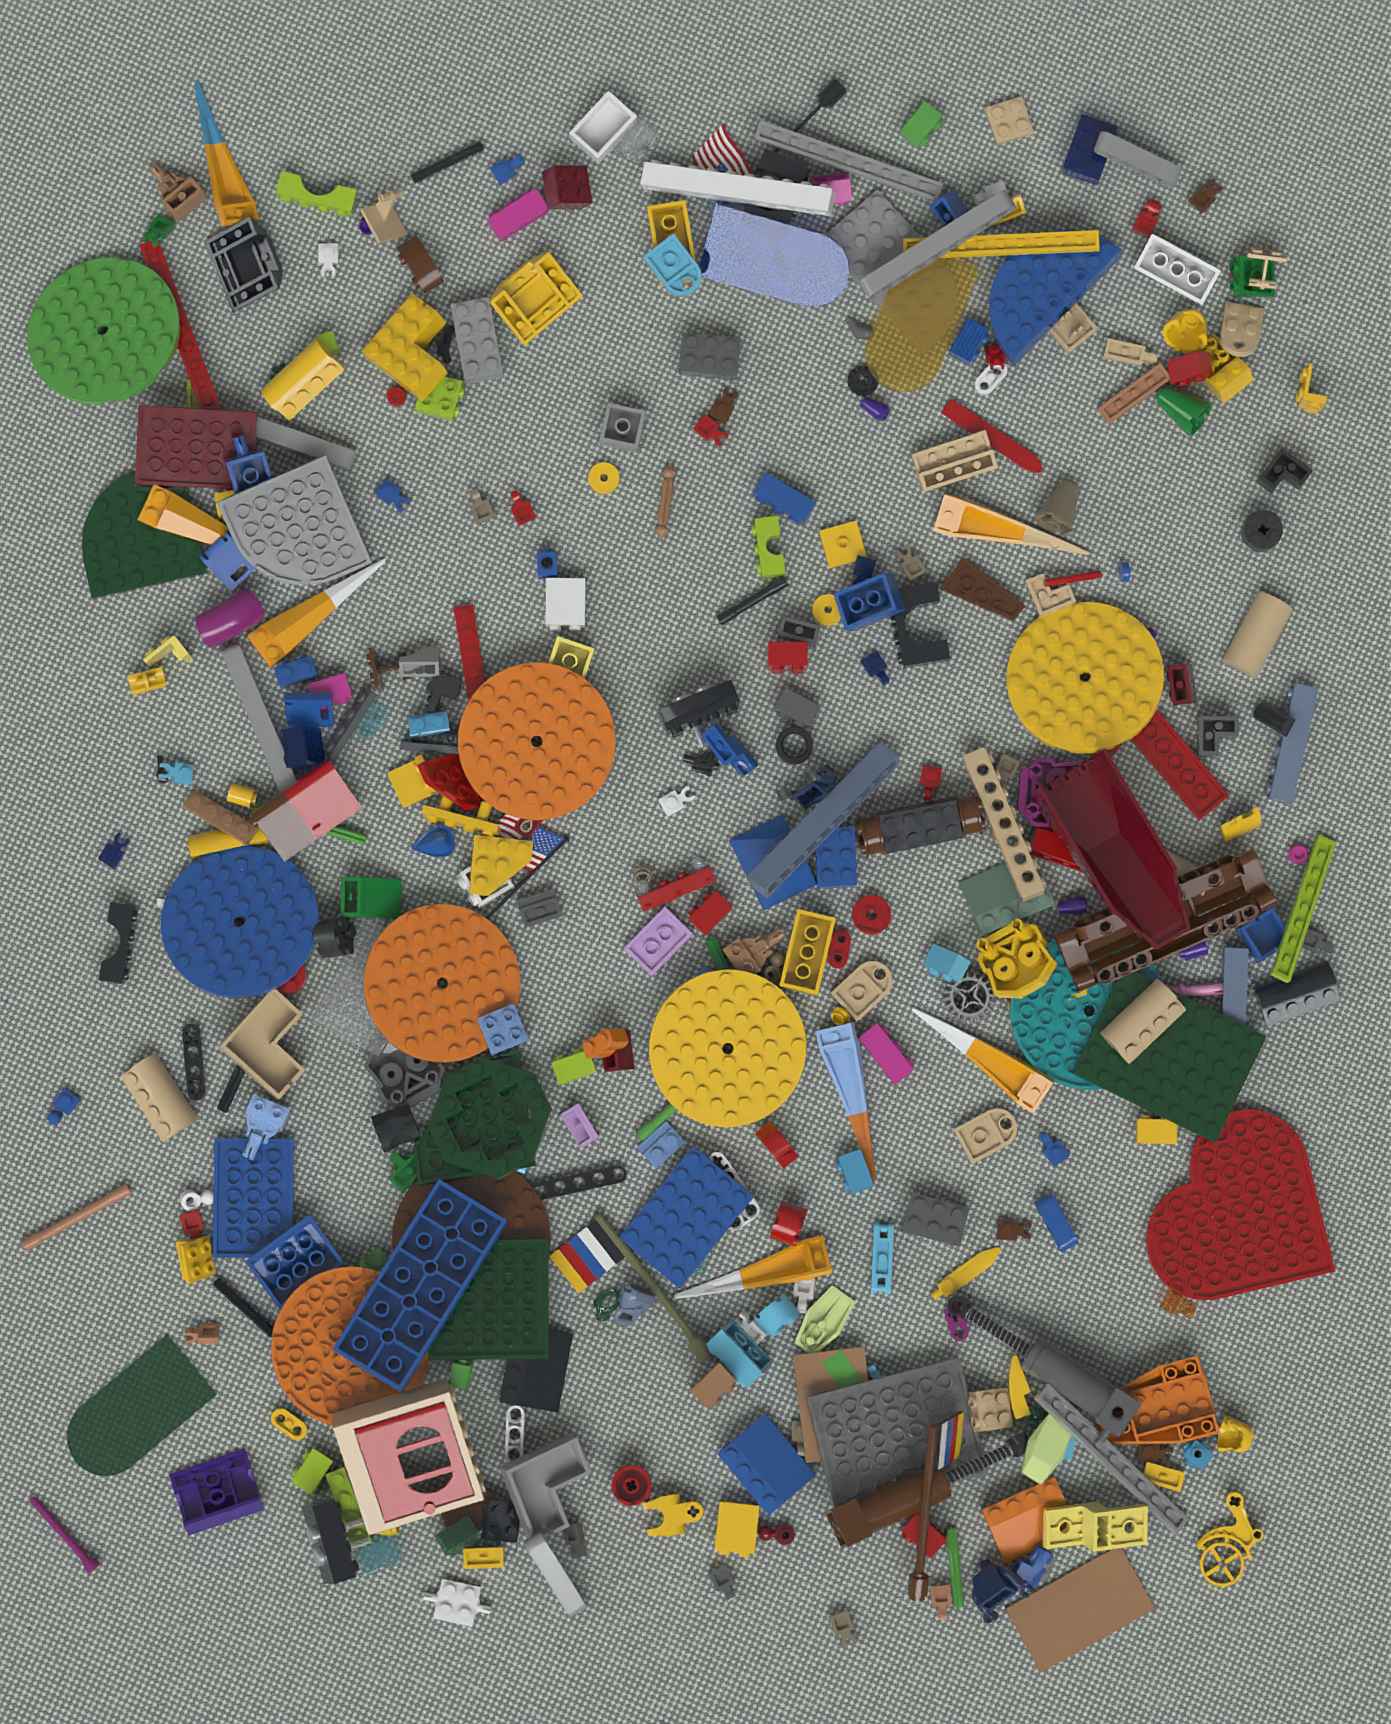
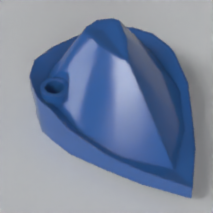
(436, 842)

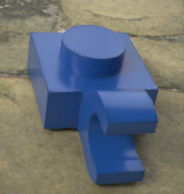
(504, 170)
(1054, 1151)

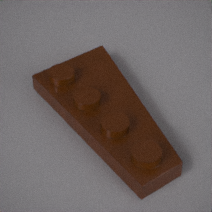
(980, 590)

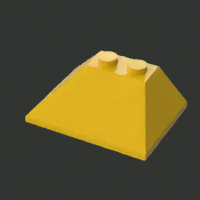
(534, 296)

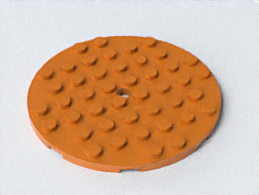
(531, 703)
(404, 975)
(304, 1339)

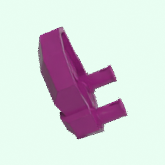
(1036, 775)

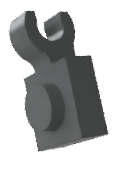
(1313, 942)
(575, 1537)
(722, 1580)

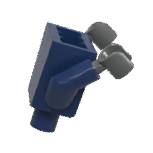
(813, 789)

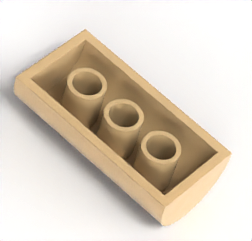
(1257, 634)

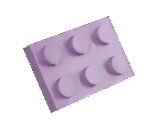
(658, 941)

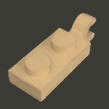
(1128, 353)

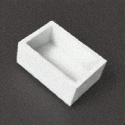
(602, 127)

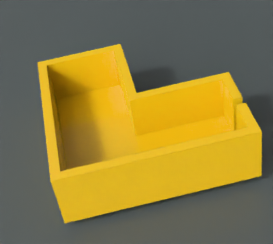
(401, 346)

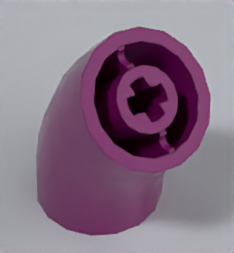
(229, 618)

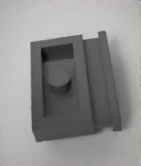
(539, 908)

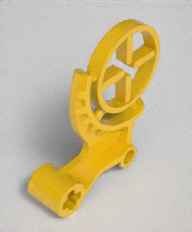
(1240, 1532)

